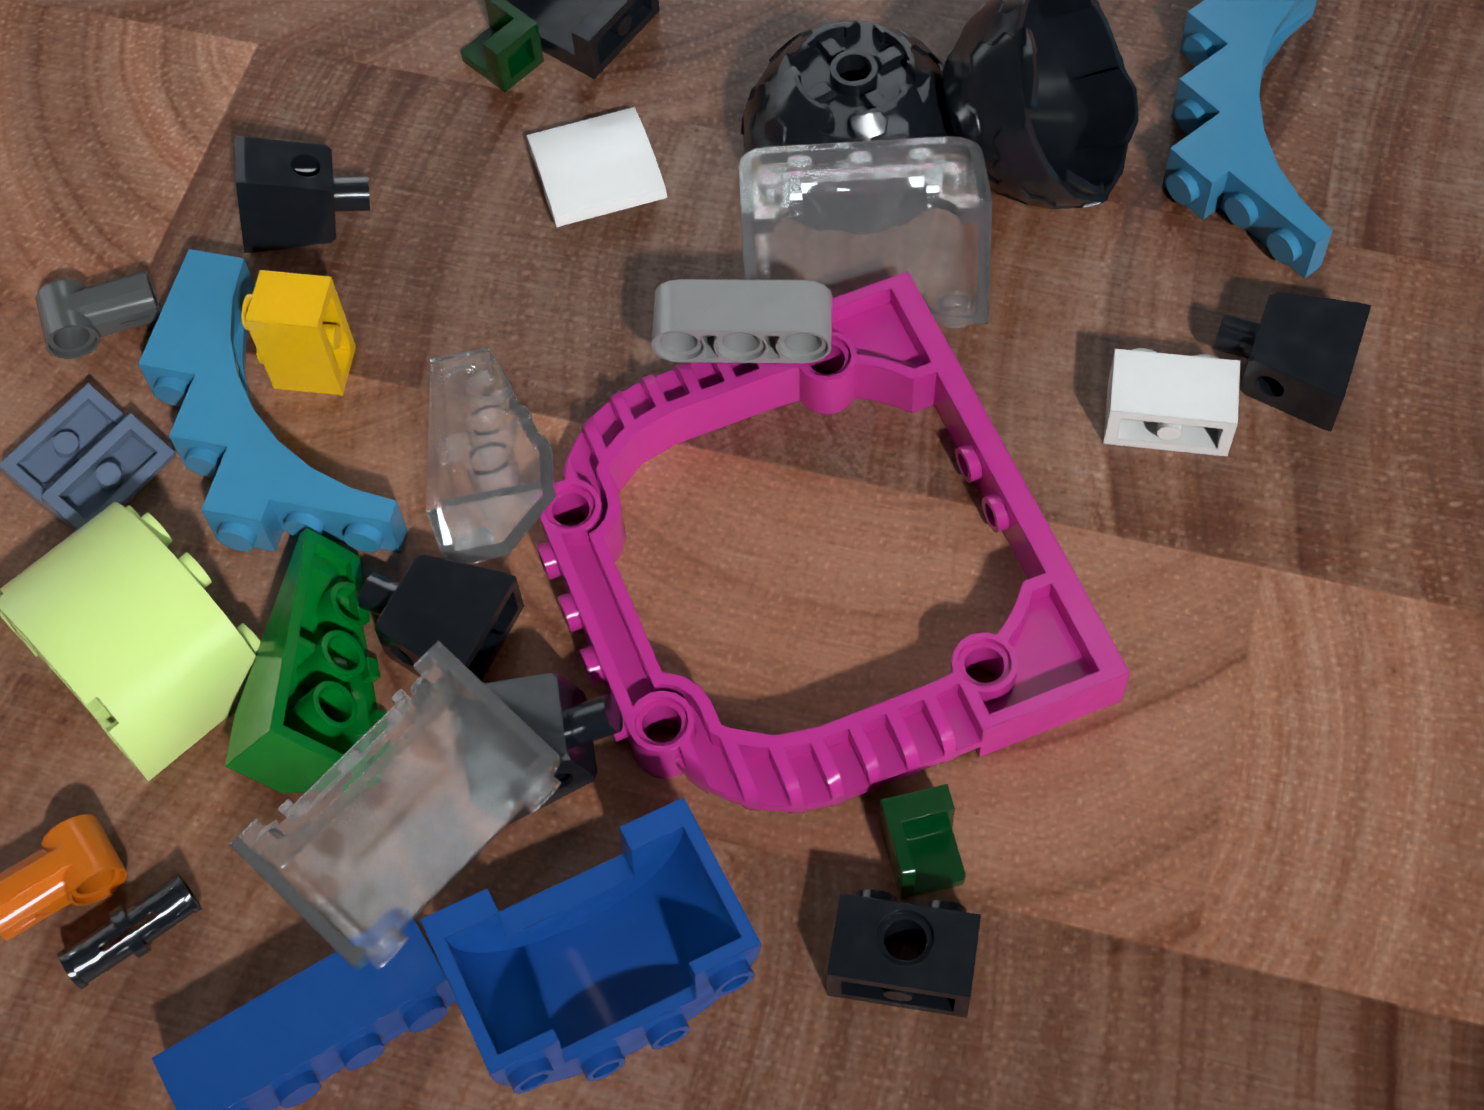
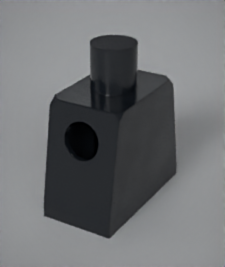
(291, 193)
(1298, 353)
(443, 602)
(564, 721)

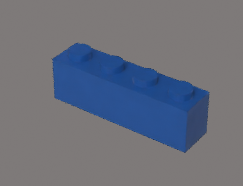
(306, 1031)

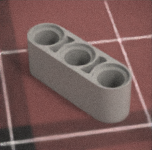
(742, 321)

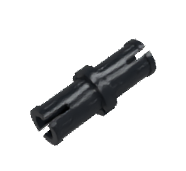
(88, 957)

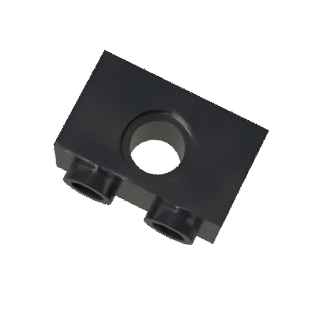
(932, 982)

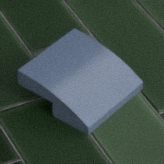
(86, 459)

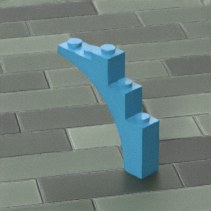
(1227, 152)
(258, 483)

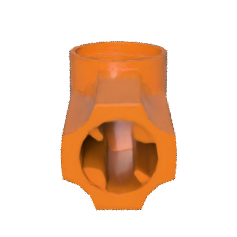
(71, 868)

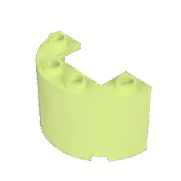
(133, 635)

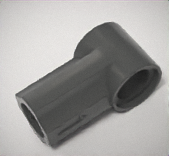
(78, 315)

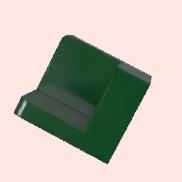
(507, 48)
(921, 841)

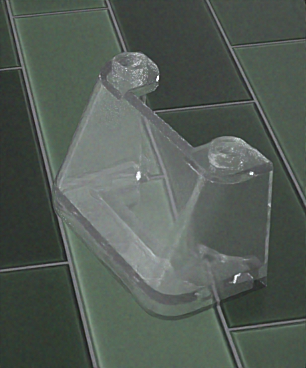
(870, 214)
(403, 811)

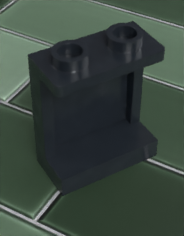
(587, 31)

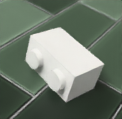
(1172, 401)

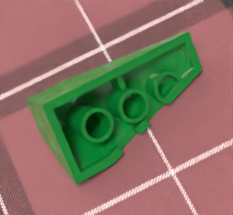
(311, 675)

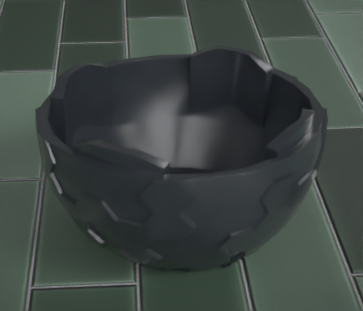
(812, 96)
(1042, 100)

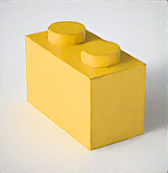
(300, 332)

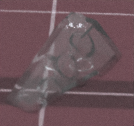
(485, 460)

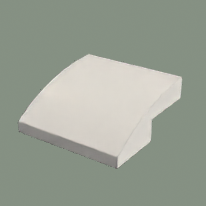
(596, 166)

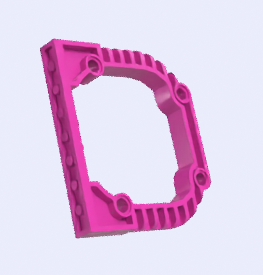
(1047, 657)

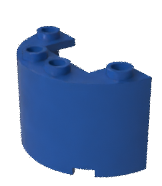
(598, 958)

